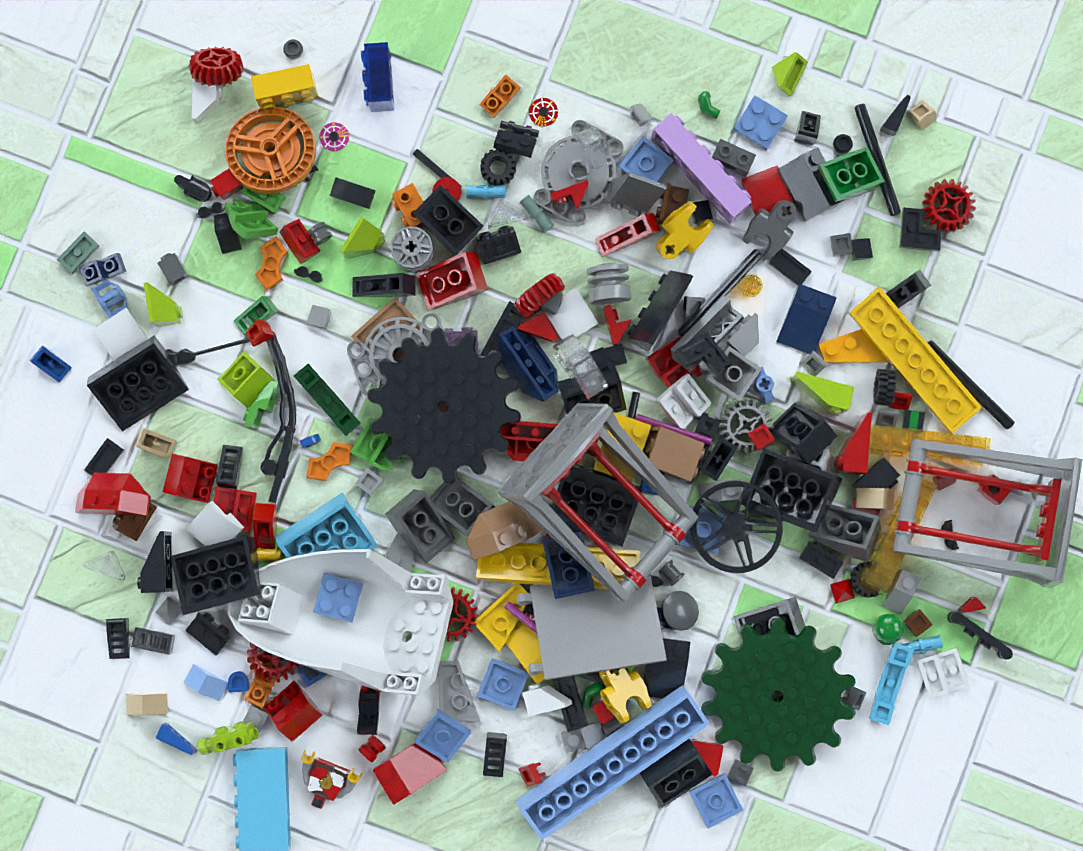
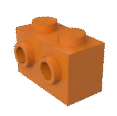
(407, 201)

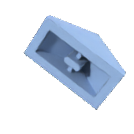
(205, 682)

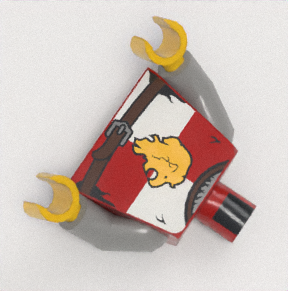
(326, 779)

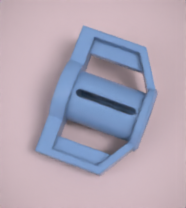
(102, 299)
(763, 386)

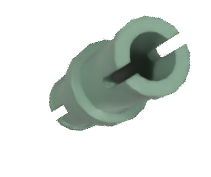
(536, 213)

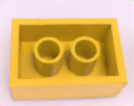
(285, 87)
(638, 432)

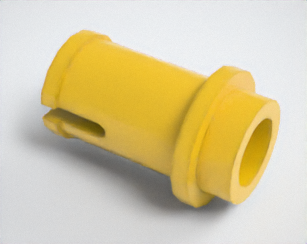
(269, 554)

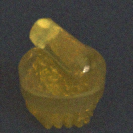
(751, 285)

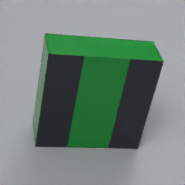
(913, 419)

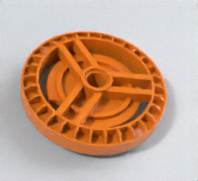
(266, 136)

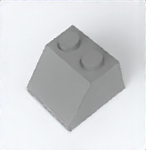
(735, 379)

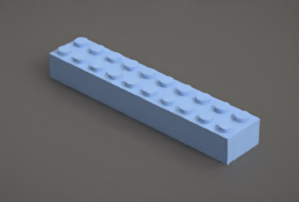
(612, 762)

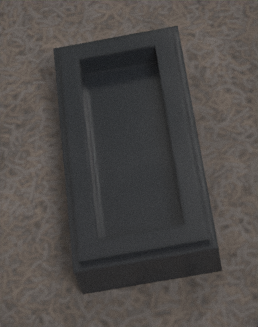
(790, 267)
(104, 457)

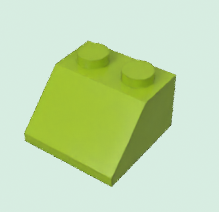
(245, 379)

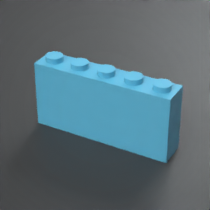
(262, 799)

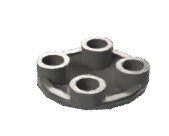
(680, 610)

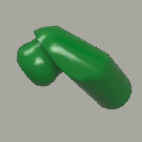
(705, 105)
(590, 692)

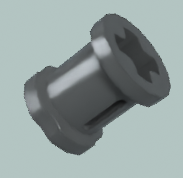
(671, 573)

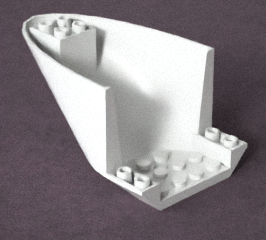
(373, 646)

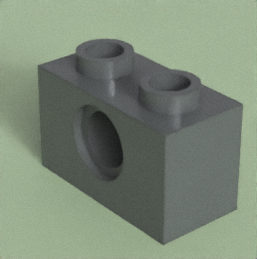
(734, 157)

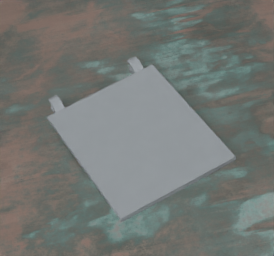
(594, 631)

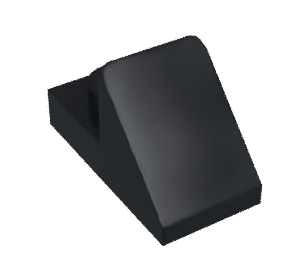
(609, 356)

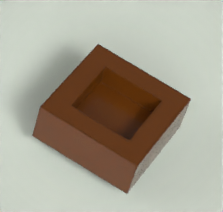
(917, 622)

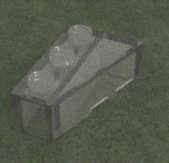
(579, 365)

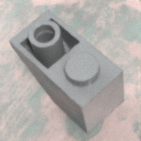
(746, 337)

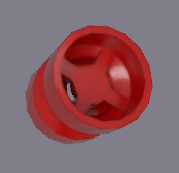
(371, 752)

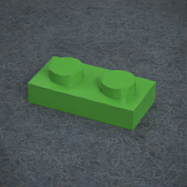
(269, 201)

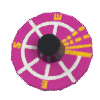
(334, 136)

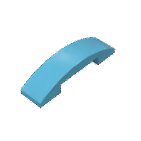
(889, 683)

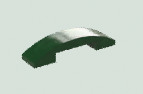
(327, 399)

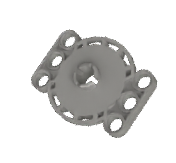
(560, 174)
(385, 346)

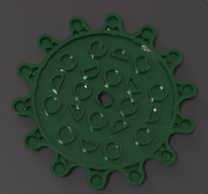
(785, 665)

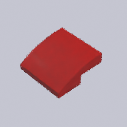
(766, 189)
(238, 503)

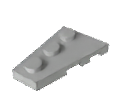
(454, 693)

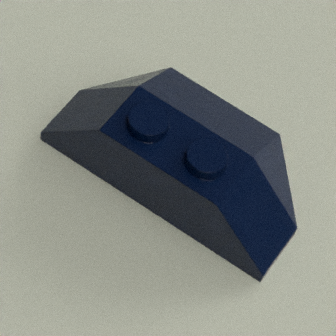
(528, 364)

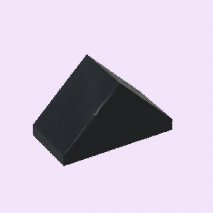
(808, 128)
(227, 237)
(718, 458)

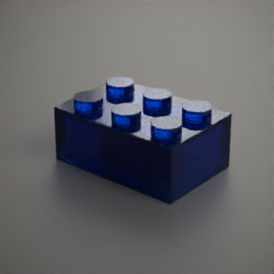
(377, 77)

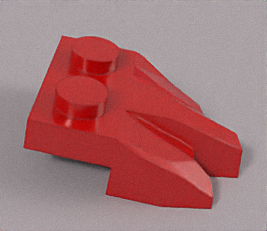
(666, 368)

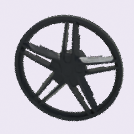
(737, 527)

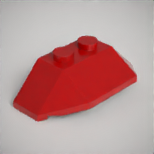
(525, 437)
(113, 496)

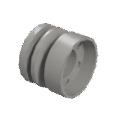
(412, 261)
(609, 286)

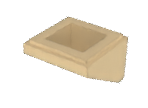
(922, 115)

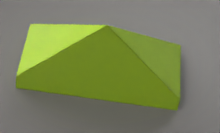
(789, 72)

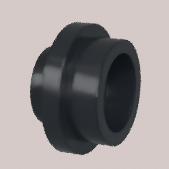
(842, 144)

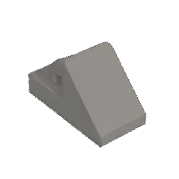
(583, 737)

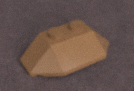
(500, 529)

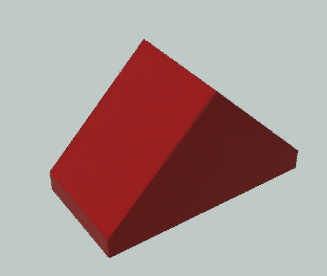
(540, 328)
(710, 753)

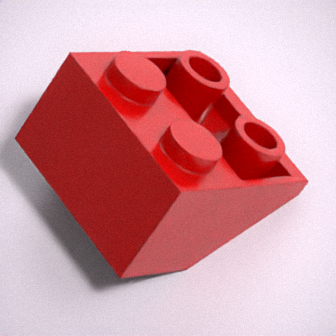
(190, 478)
(292, 711)

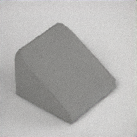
(640, 114)
(319, 316)

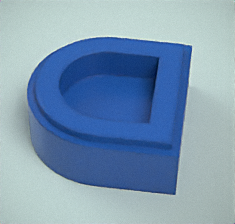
(310, 441)
(238, 682)

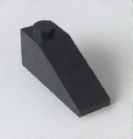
(384, 285)
(908, 289)

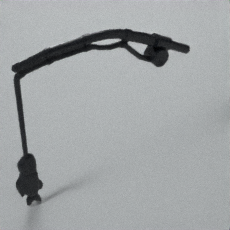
(268, 466)

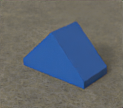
(50, 363)

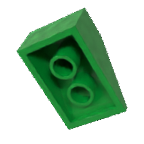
(851, 174)

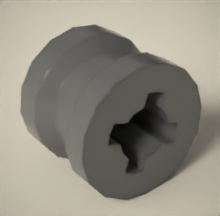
(320, 233)

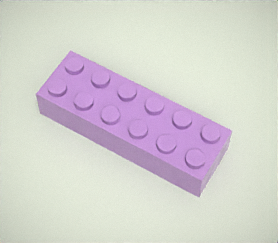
(701, 168)

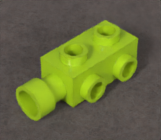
(228, 737)

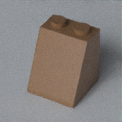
(673, 453)

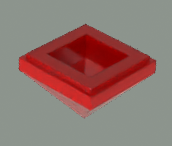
(901, 401)
(842, 591)

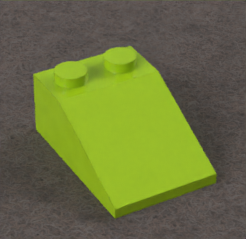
(826, 393)

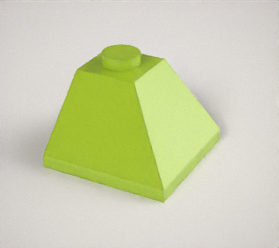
(362, 240)
(161, 308)

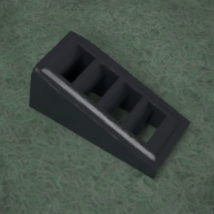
(893, 122)
(233, 484)
(110, 637)
(168, 644)
(494, 737)

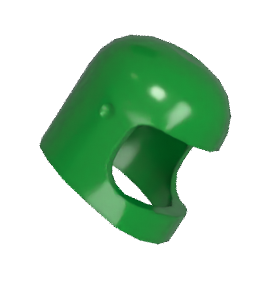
(887, 629)

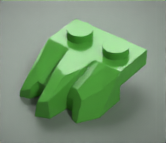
(250, 220)
(264, 402)
(372, 448)

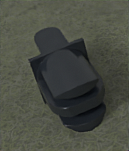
(194, 188)

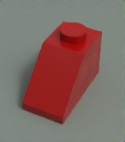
(265, 525)

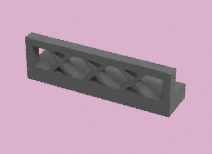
(707, 324)

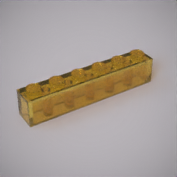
(898, 441)
(884, 560)

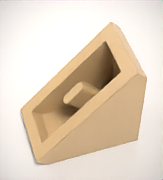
(155, 443)
(874, 498)
(147, 703)

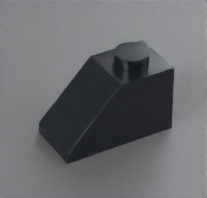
(880, 475)

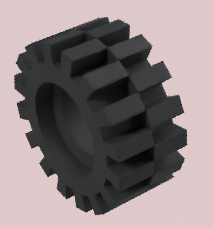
(503, 156)
(884, 387)
(856, 581)

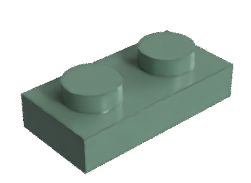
(78, 252)

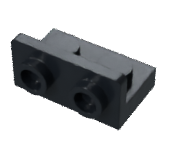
(498, 244)
(208, 632)

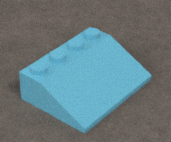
(327, 529)

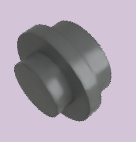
(293, 49)

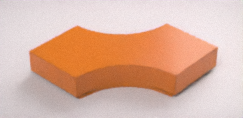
(269, 273)
(321, 467)

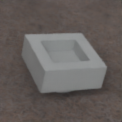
(369, 481)
(258, 717)

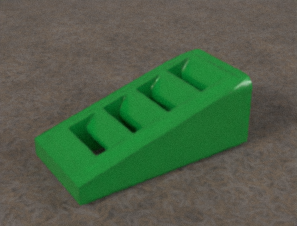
(263, 300)

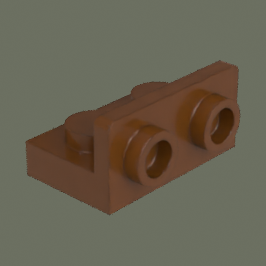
(673, 198)
(132, 525)

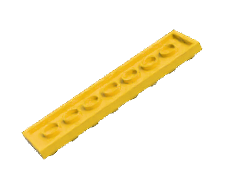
(915, 360)
(528, 565)

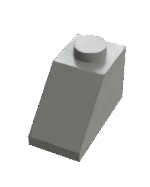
(722, 495)
(901, 591)

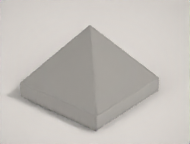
(814, 363)
(887, 417)
(169, 610)

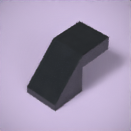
(368, 712)

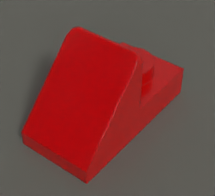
(574, 191)
(615, 329)

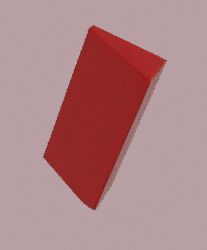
(299, 241)

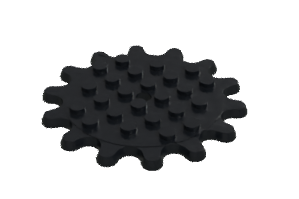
(474, 400)

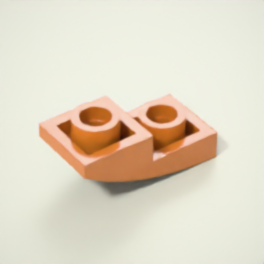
(500, 96)
(260, 690)

